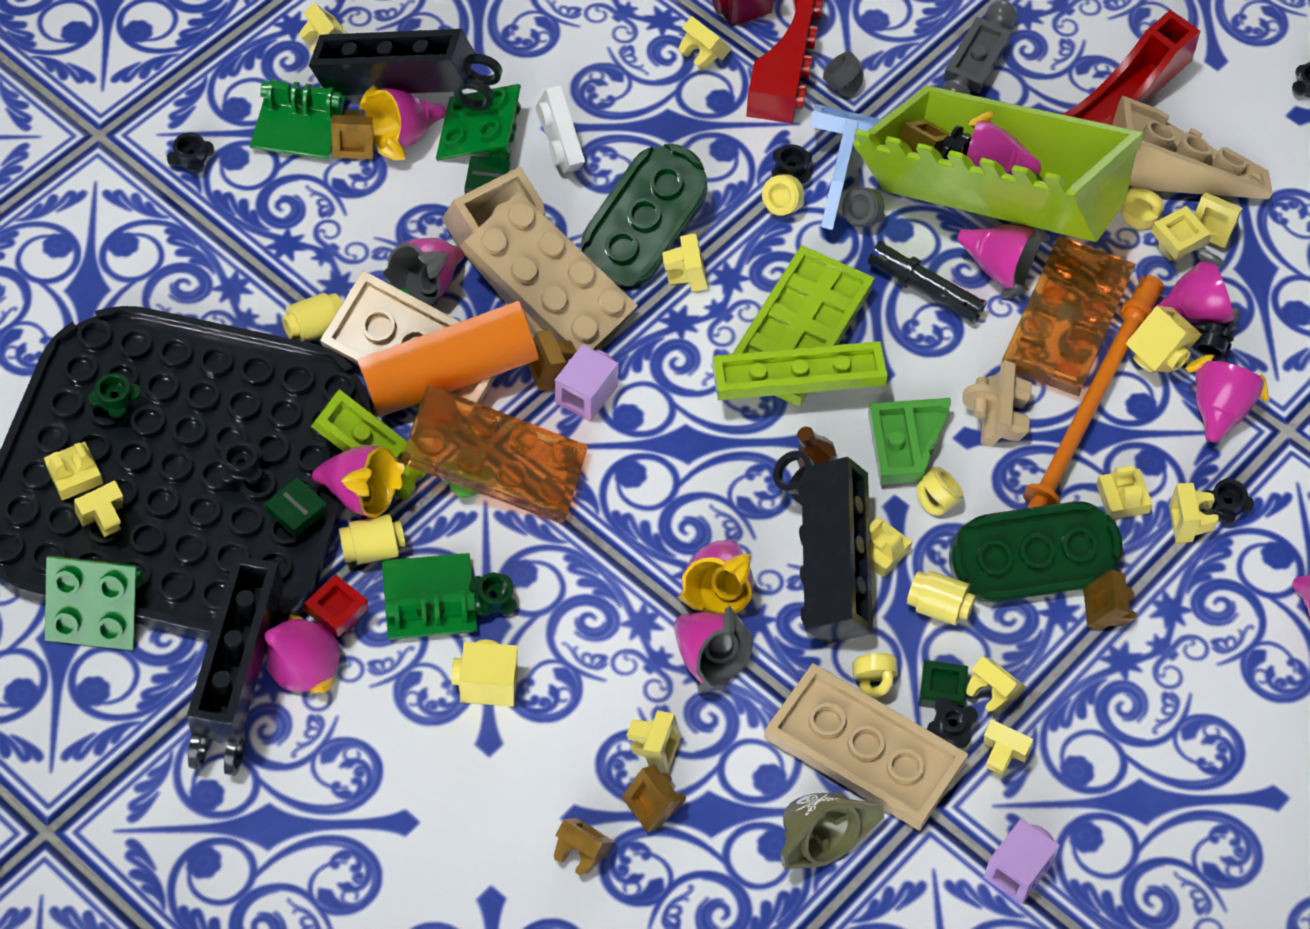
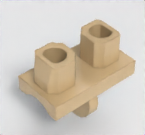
(994, 401)

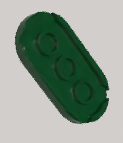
(645, 214)
(1035, 551)

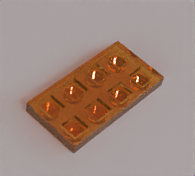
(1068, 315)
(494, 454)

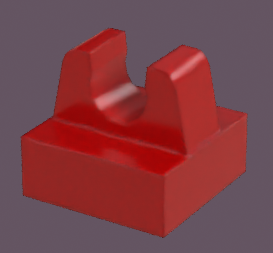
(336, 606)

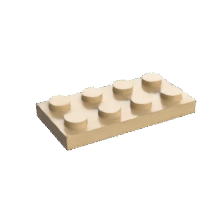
(548, 274)
(382, 317)
(866, 746)

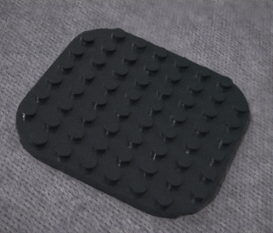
(178, 520)

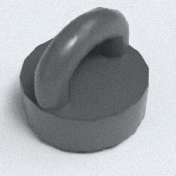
(842, 71)
(863, 207)

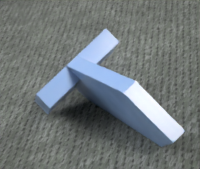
(846, 124)

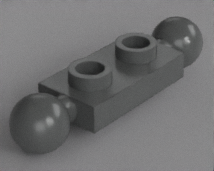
(980, 49)

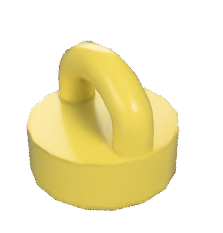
(783, 194)
(1142, 208)
(942, 488)
(875, 668)

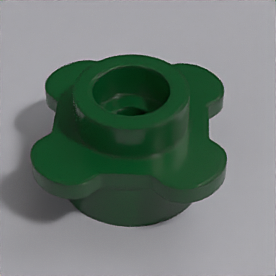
(111, 385)
(493, 583)

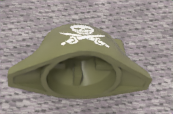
(825, 828)

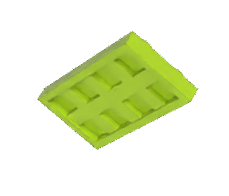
(808, 307)

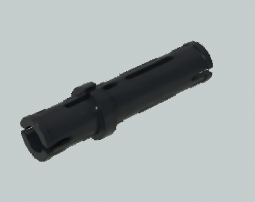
(913, 274)

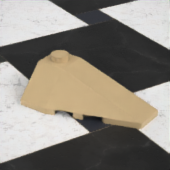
(1186, 162)
(477, 206)

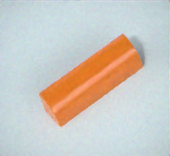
(449, 358)

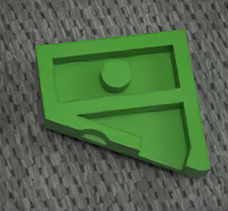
(906, 436)

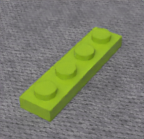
(799, 370)

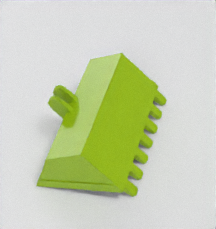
(1081, 160)

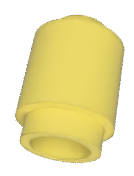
(310, 317)
(371, 540)
(941, 597)

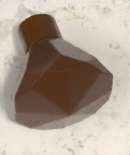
(815, 446)

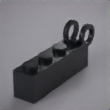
(405, 62)
(834, 545)
(233, 660)

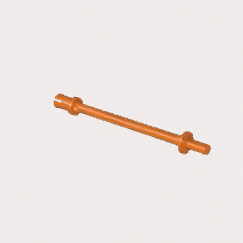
(1133, 314)

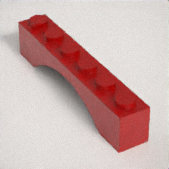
(1147, 68)
(777, 74)

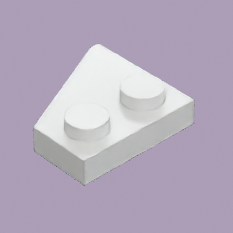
(559, 129)

